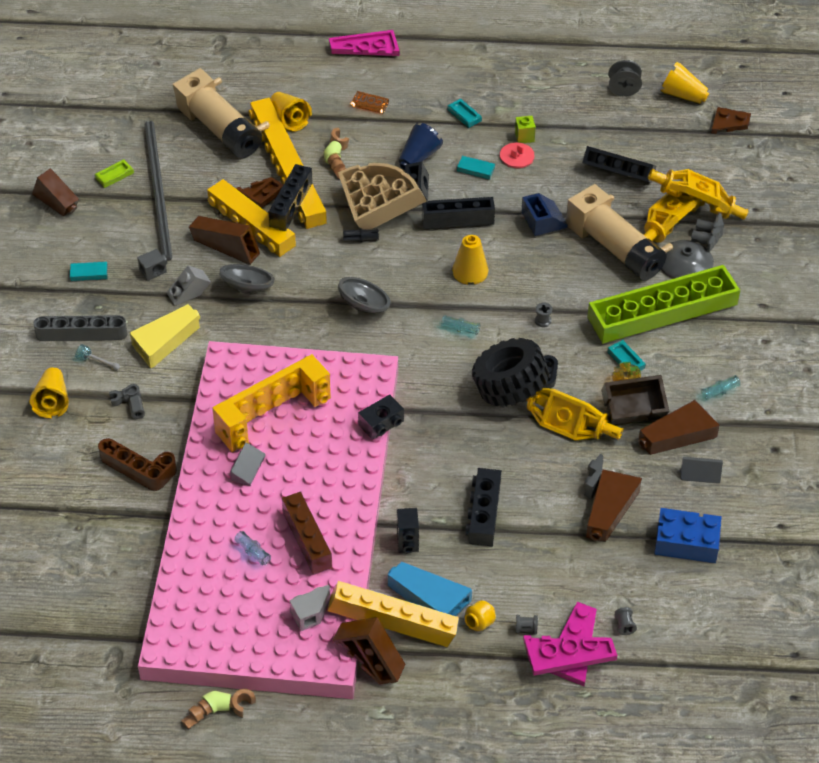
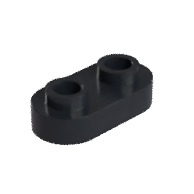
(552, 363)

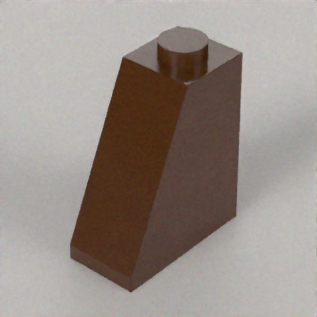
(55, 193)

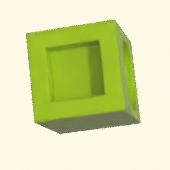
(525, 129)

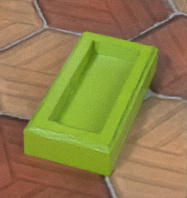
(114, 173)

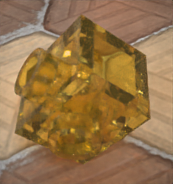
(631, 370)

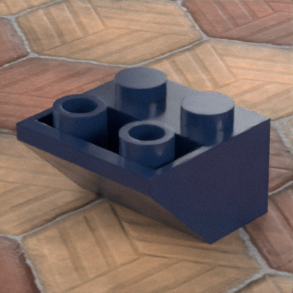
(542, 214)

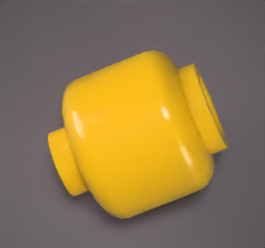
(480, 615)

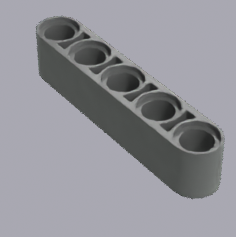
(80, 328)

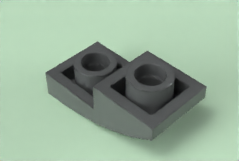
(592, 481)

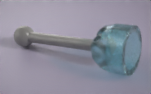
(84, 353)

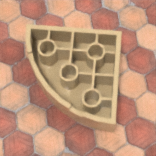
(379, 193)

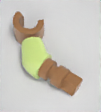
(332, 151)
(218, 701)

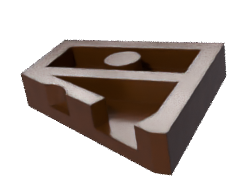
(730, 120)
(262, 191)

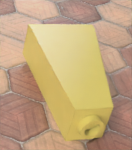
(165, 334)

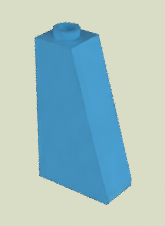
(428, 589)

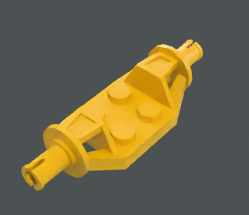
(701, 187)
(666, 213)
(570, 416)

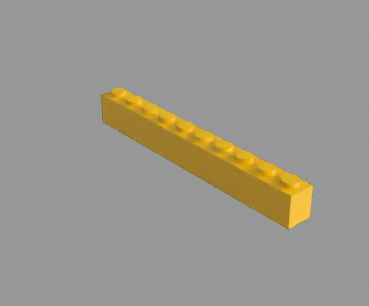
(285, 157)

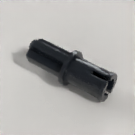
(360, 235)

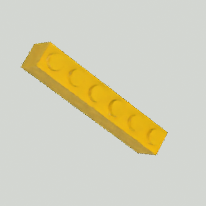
(244, 211)
(393, 613)

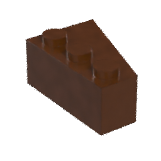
(372, 647)

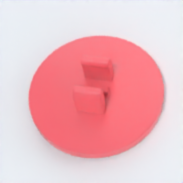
(517, 155)

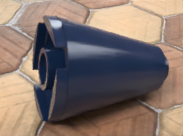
(420, 145)

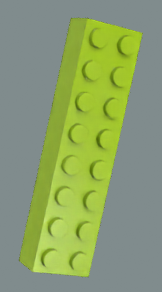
(663, 303)

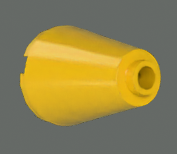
(684, 85)
(291, 110)
(470, 261)
(50, 394)

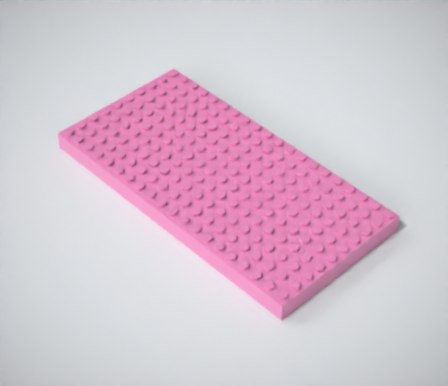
(216, 608)

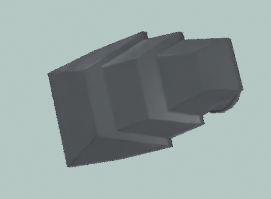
(714, 229)

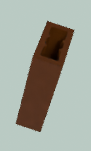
(226, 237)
(679, 429)
(612, 500)

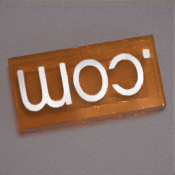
(370, 102)

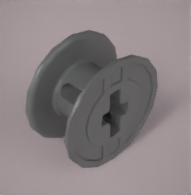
(625, 78)

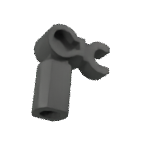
(133, 396)

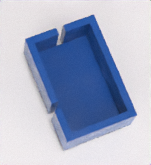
(688, 535)

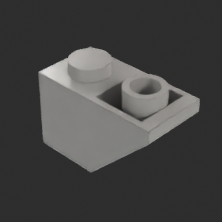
(188, 285)
(310, 607)

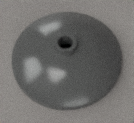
(687, 258)
(246, 278)
(363, 295)

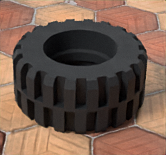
(510, 372)

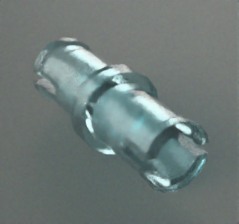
(460, 324)
(720, 387)
(252, 548)

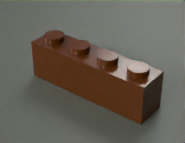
(307, 533)

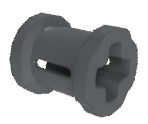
(543, 312)
(625, 621)
(526, 624)

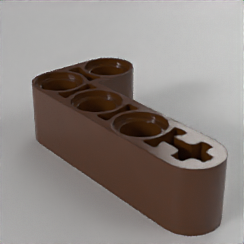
(143, 471)

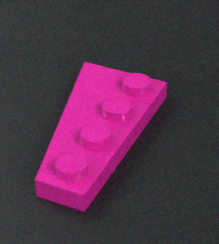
(371, 43)
(578, 626)
(558, 654)

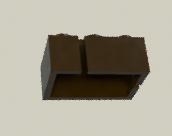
(635, 400)

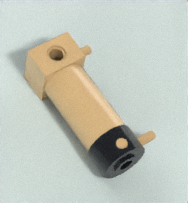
(199, 99)
(592, 214)

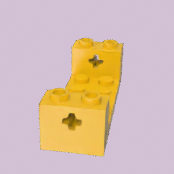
(303, 377)

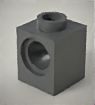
(152, 264)

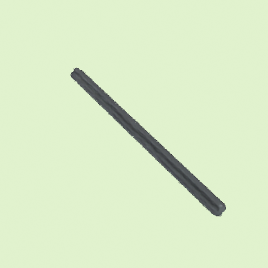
(158, 190)

